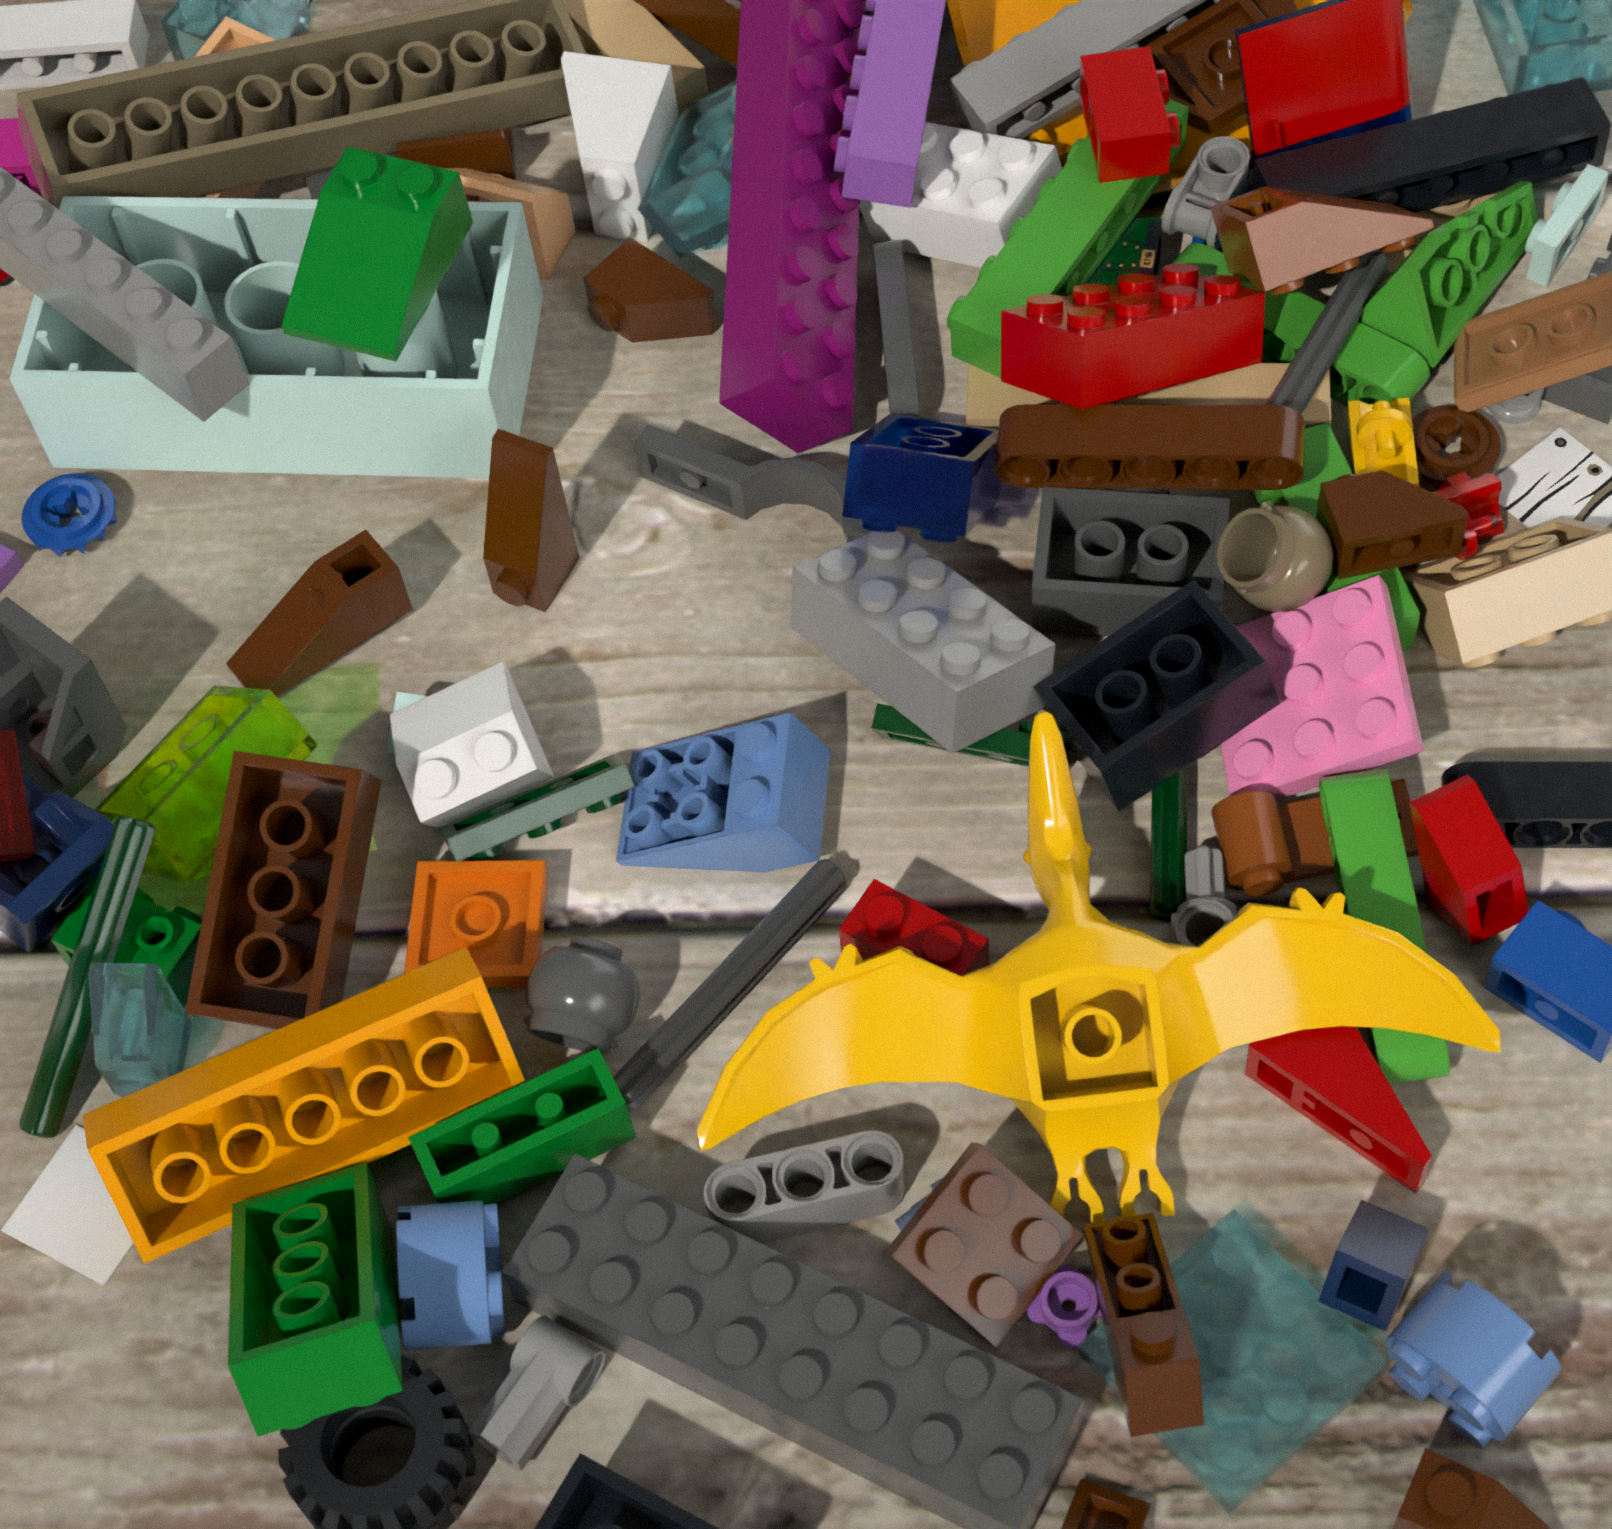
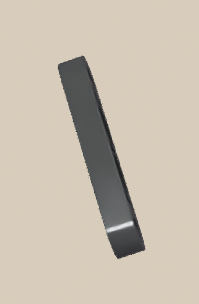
(896, 328)

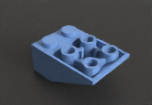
(728, 799)

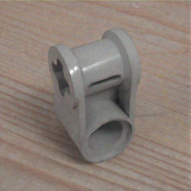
(1214, 177)

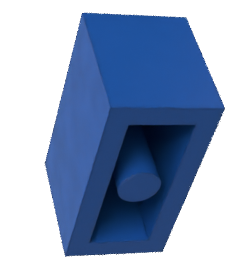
(1557, 978)

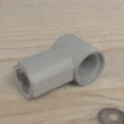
(547, 1374)

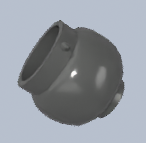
(581, 995)

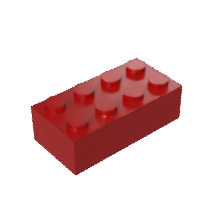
(1131, 335)

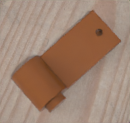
(1284, 842)

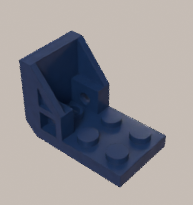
(67, 858)

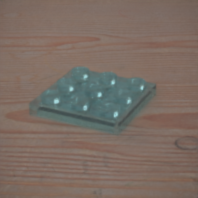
(1268, 1360)

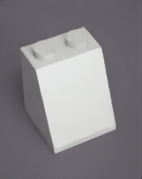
(621, 128)

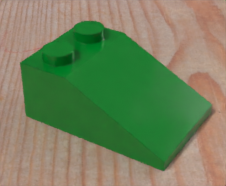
(376, 252)

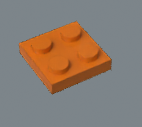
(481, 906)

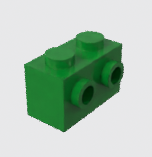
(149, 937)

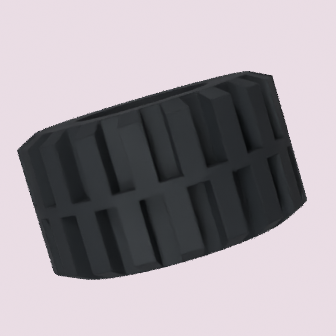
(416, 1494)

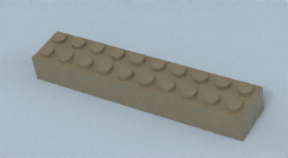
(299, 101)

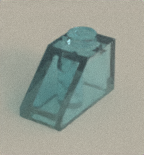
(136, 1025)

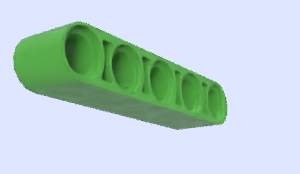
(1366, 367)
(1379, 889)

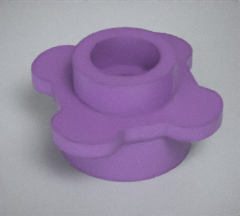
(1048, 1310)

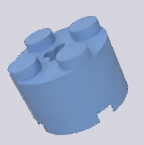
(446, 1277)
(1471, 1359)

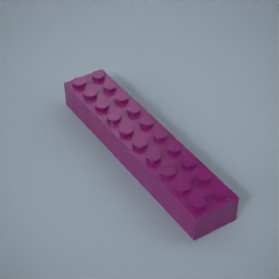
(789, 226)

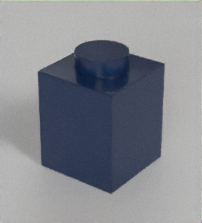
(1373, 1265)

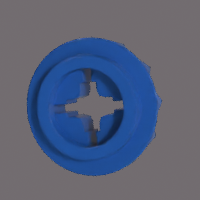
(58, 499)

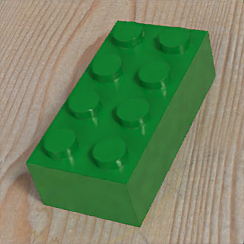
(313, 1301)

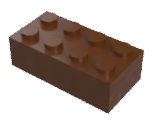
(283, 890)

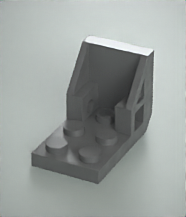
(54, 704)

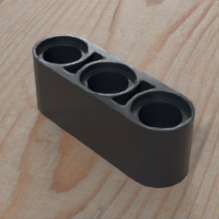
(1545, 801)

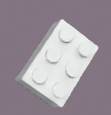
(965, 194)

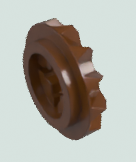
(1445, 424)

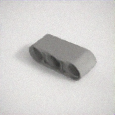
(828, 1162)

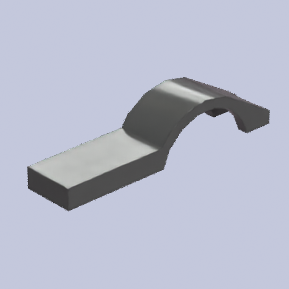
(741, 487)

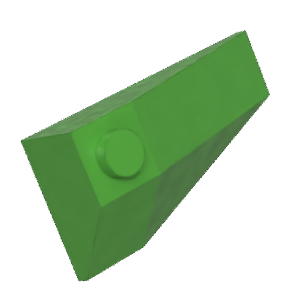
(1453, 273)

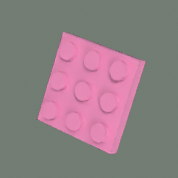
(1338, 693)

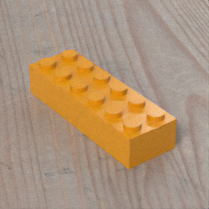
(300, 1102)

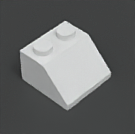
(467, 747)

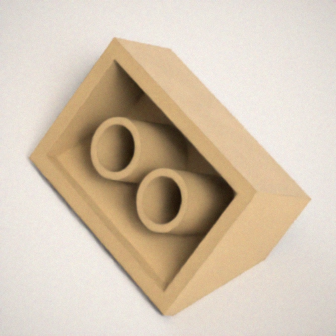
(1515, 590)

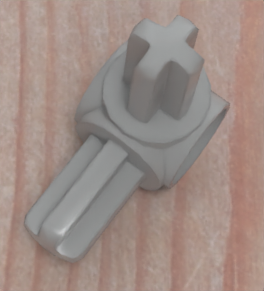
(1205, 903)

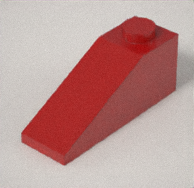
(1342, 1090)

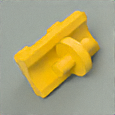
(1383, 438)

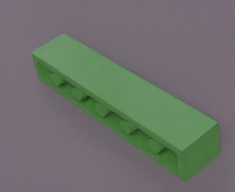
(1051, 247)

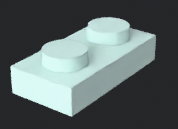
(1571, 216)

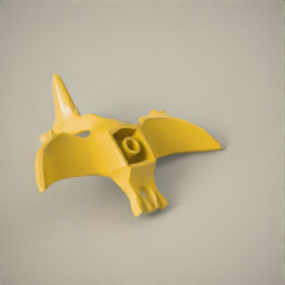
(1087, 1014)

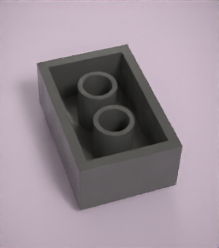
(1120, 554)

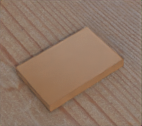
(1534, 344)

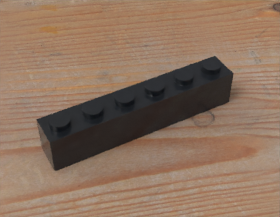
(1453, 151)

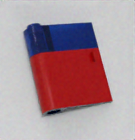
(1324, 73)

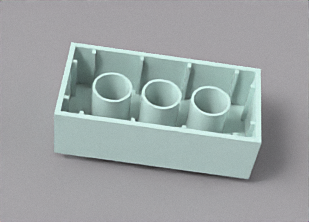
(305, 400)

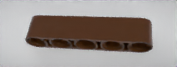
(1151, 447)

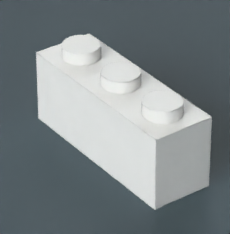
(69, 41)

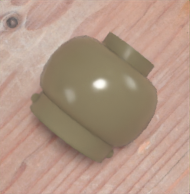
(1275, 557)

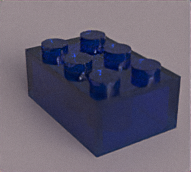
(922, 476)

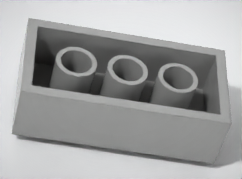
(921, 637)

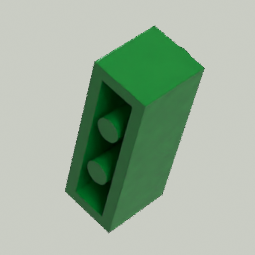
(525, 1133)

